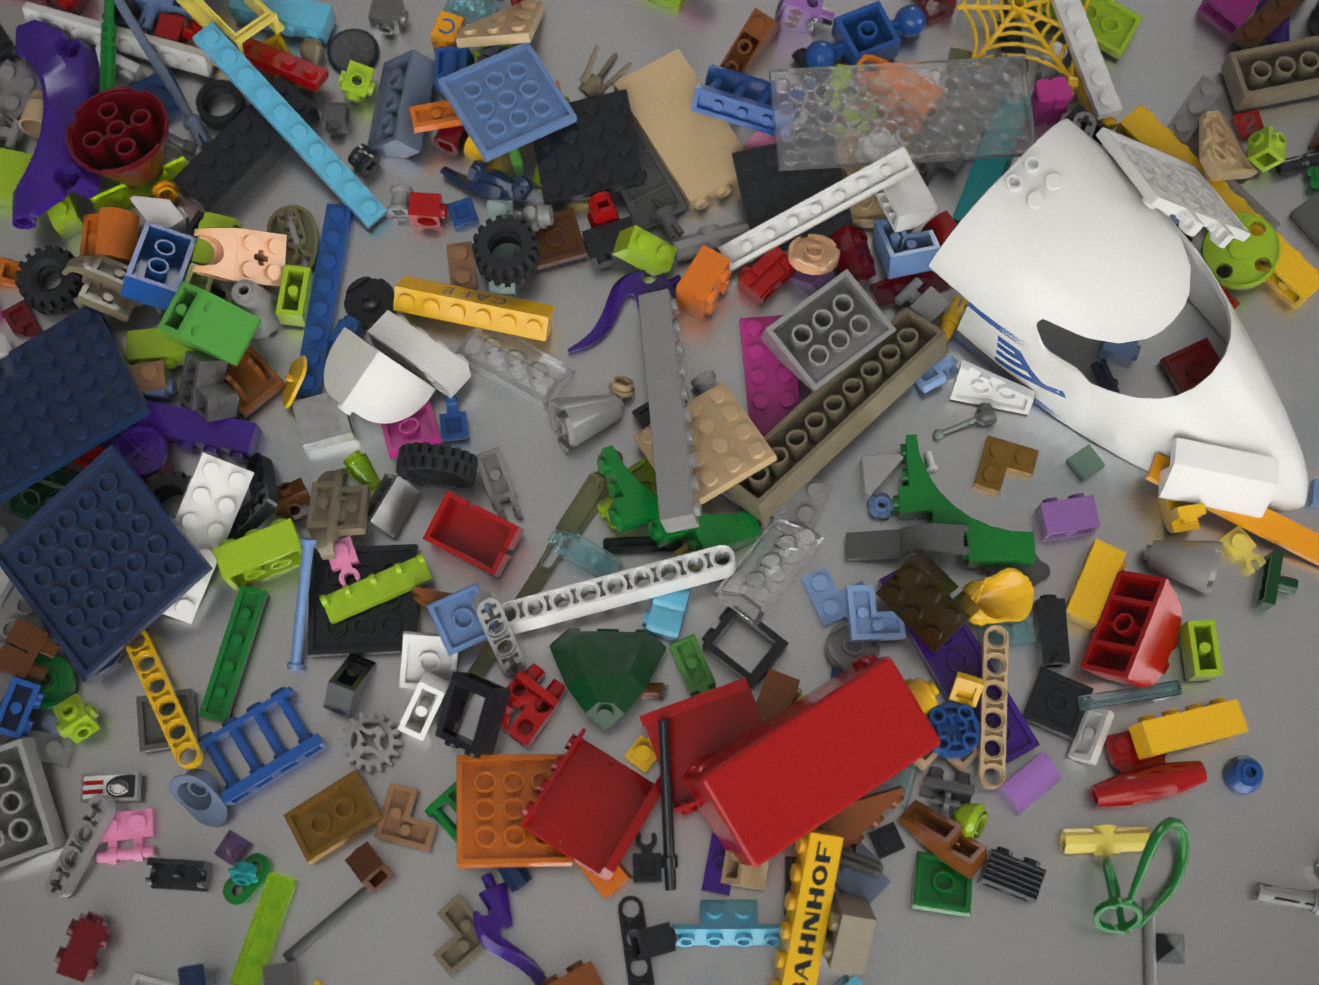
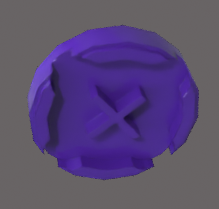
(143, 449)

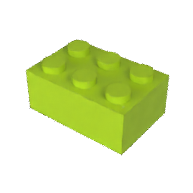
(260, 554)

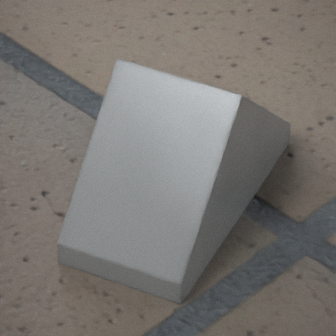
(876, 471)

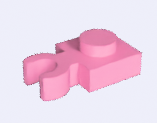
(345, 560)

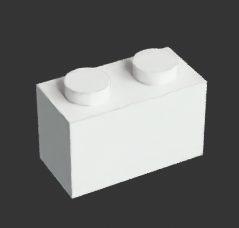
(423, 705)

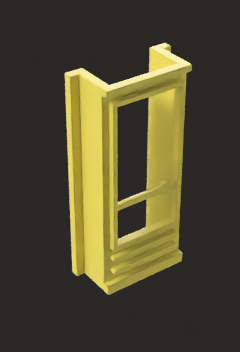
(204, 15)

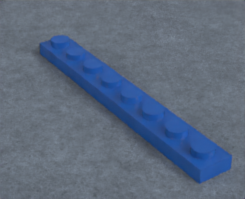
(324, 296)

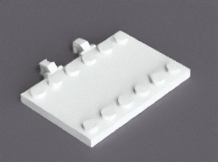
(1174, 188)

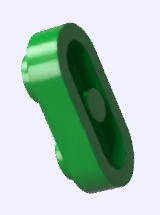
(248, 891)

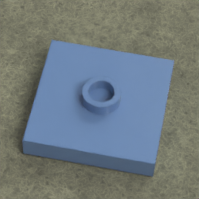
(457, 620)

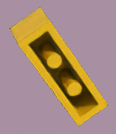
(1094, 583)

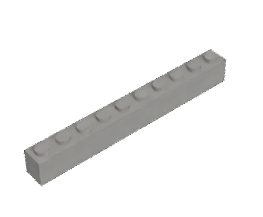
(669, 412)

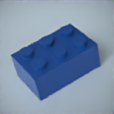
(157, 265)

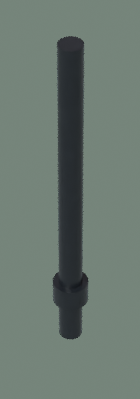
(669, 859)

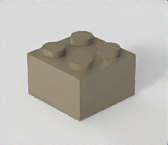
(849, 933)

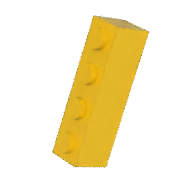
(1187, 728)

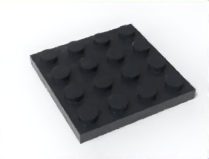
(592, 153)
(770, 192)
(370, 631)

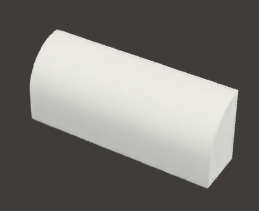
(907, 202)

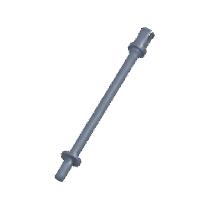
(192, 121)

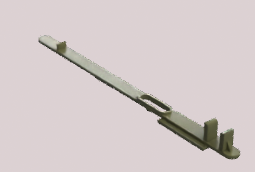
(574, 520)

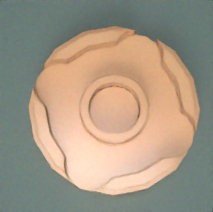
(813, 254)

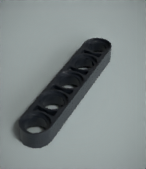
(626, 925)

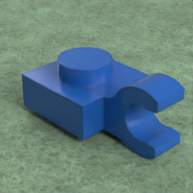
(453, 423)

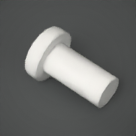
(930, 466)

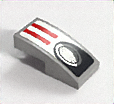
(118, 785)

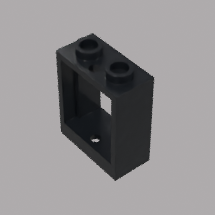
(763, 666)
(490, 718)

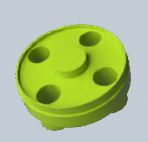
(1242, 256)

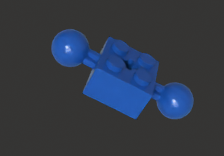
(866, 32)

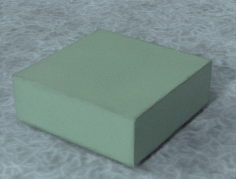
(1085, 462)

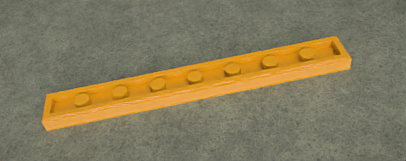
(1270, 527)

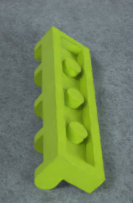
(376, 589)

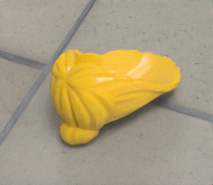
(1001, 597)

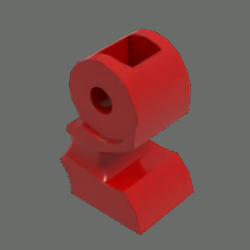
(602, 209)

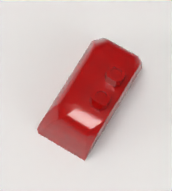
(1135, 631)

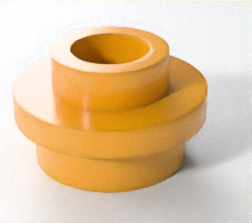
(172, 193)

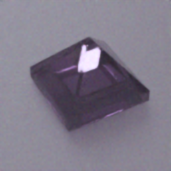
(233, 848)

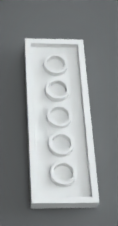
(207, 518)

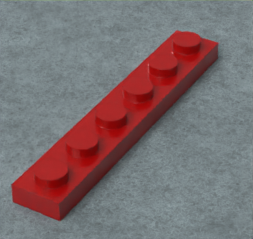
(275, 61)

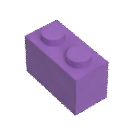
(1067, 516)

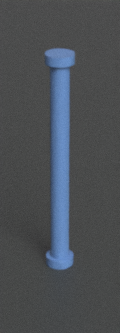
(302, 602)

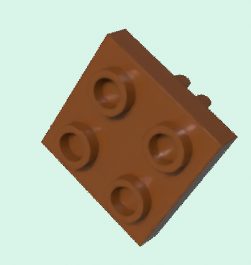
(253, 381)

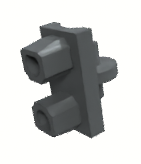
(947, 792)

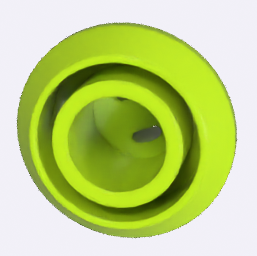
(972, 817)

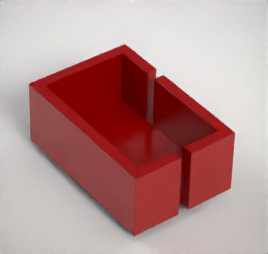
(473, 534)

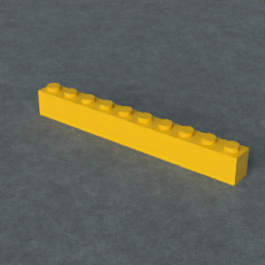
(1293, 274)

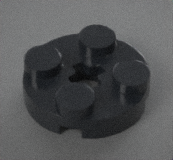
(372, 288)

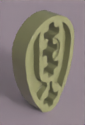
(305, 229)

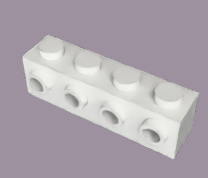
(420, 353)

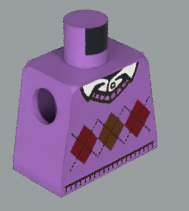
(802, 14)

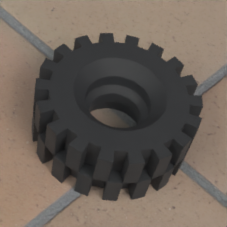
(35, 272)

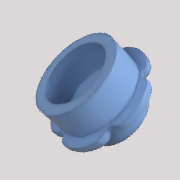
(876, 510)

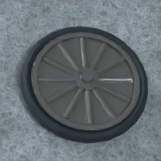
(352, 45)

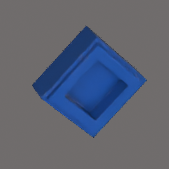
(462, 213)

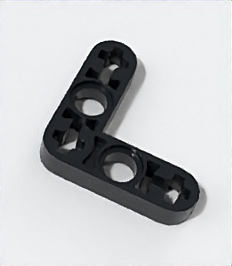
(263, 497)

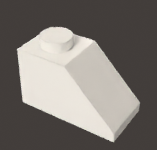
(161, 212)

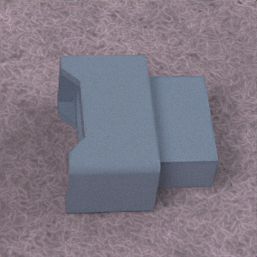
(859, 884)

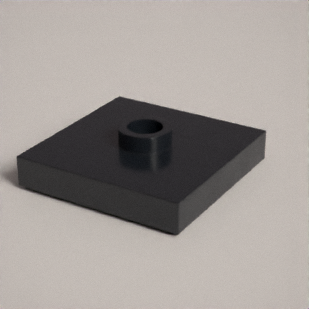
(1055, 703)

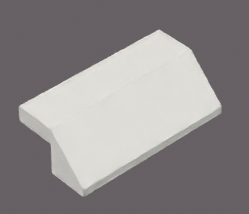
(1219, 478)

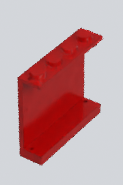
(701, 729)
(591, 807)

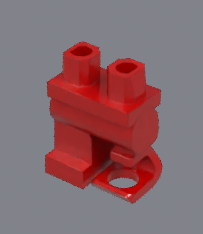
(535, 701)

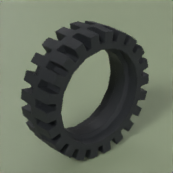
(437, 465)

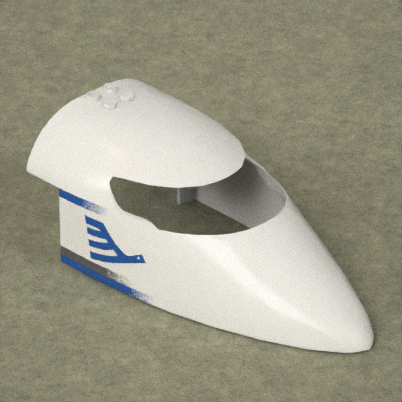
(1082, 250)

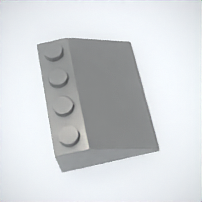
(828, 331)
(26, 805)

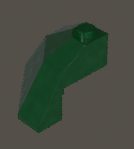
(606, 669)

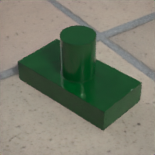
(1272, 581)

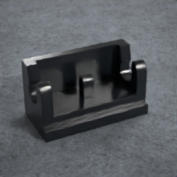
(179, 874)

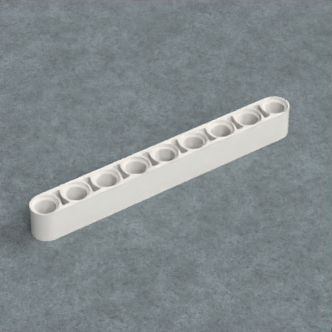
(629, 594)

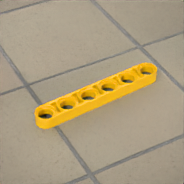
(165, 696)

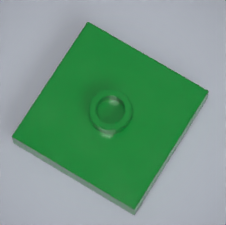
(940, 887)

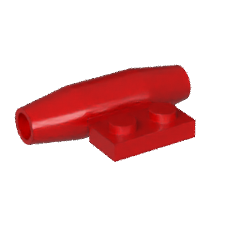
(1143, 778)

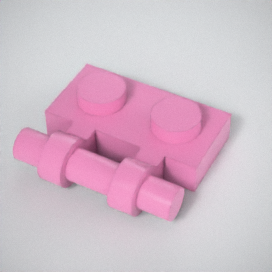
(128, 826)

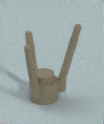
(592, 84)

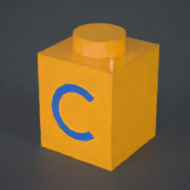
(446, 30)

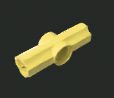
(1104, 839)

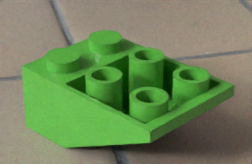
(208, 324)

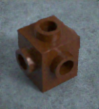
(293, 500)

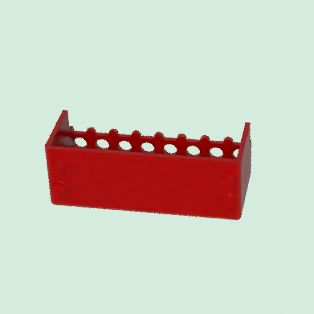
(811, 760)

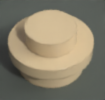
(622, 387)

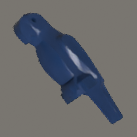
(491, 182)

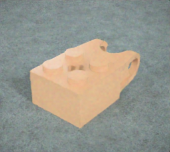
(235, 255)

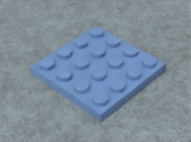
(506, 101)

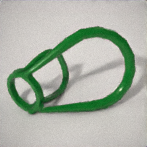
(1115, 900)

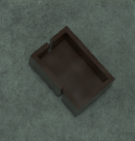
(920, 600)

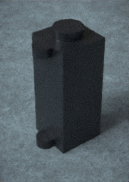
(1051, 632)

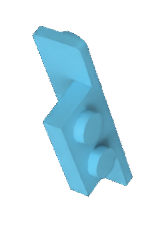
(728, 924)

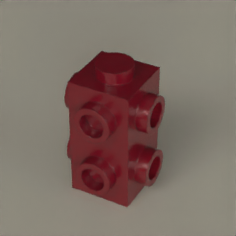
(854, 253)
(85, 938)

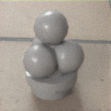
(536, 216)

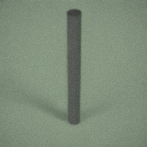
(326, 924)

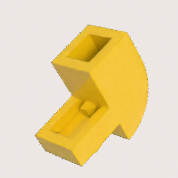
(1180, 516)

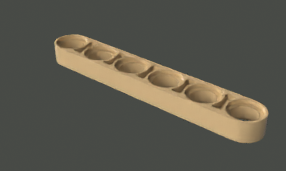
(993, 706)

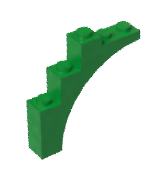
(922, 500)
(638, 506)

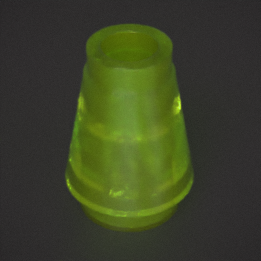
(361, 469)

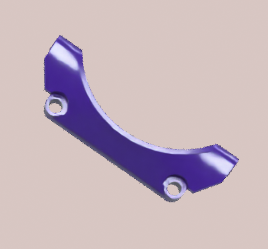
(67, 80)

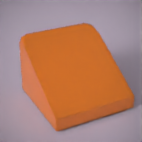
(7, 272)

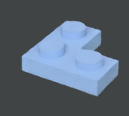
(826, 600)
(865, 622)

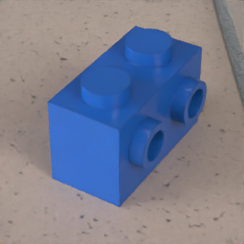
(18, 706)

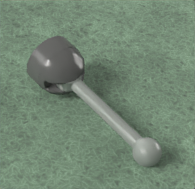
(983, 415)

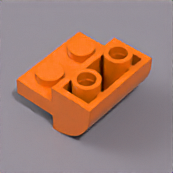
(110, 233)

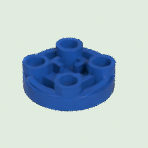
(956, 728)

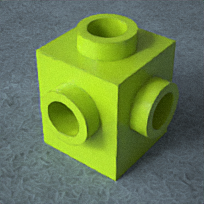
(359, 73)
(1266, 148)
(76, 718)

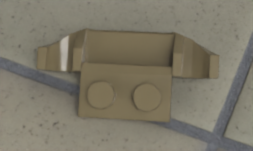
(103, 285)
(336, 511)

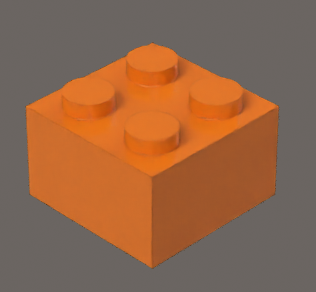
(703, 283)

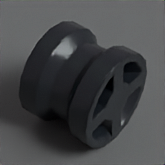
(363, 159)

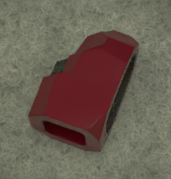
(451, 139)

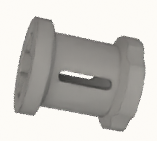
(400, 200)

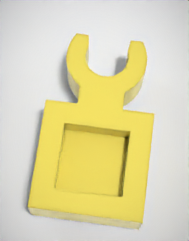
(1239, 546)

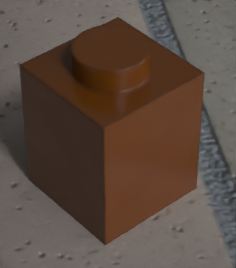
(369, 867)

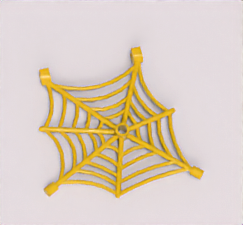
(1016, 10)

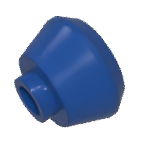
(1244, 774)

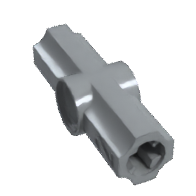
(709, 235)

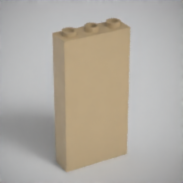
(688, 144)

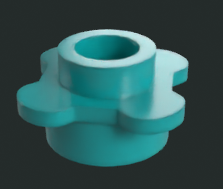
(243, 873)

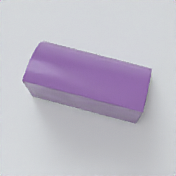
(1029, 783)

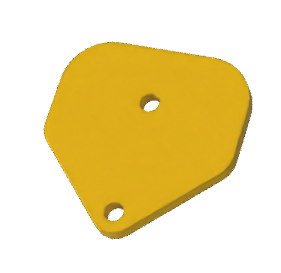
(294, 380)

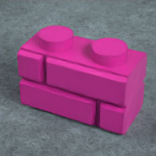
(1050, 100)

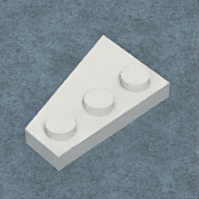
(981, 386)

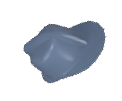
(199, 796)

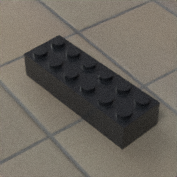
(240, 155)

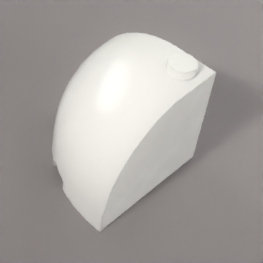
(372, 382)

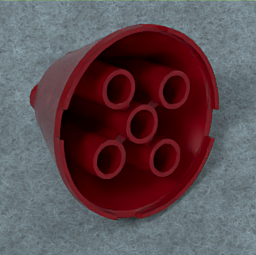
(120, 135)

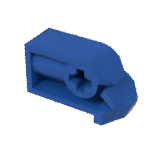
(449, 61)

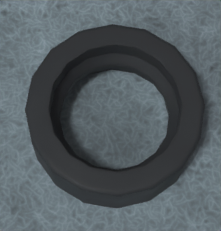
(212, 90)

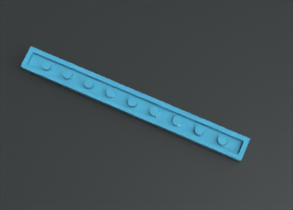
(289, 125)

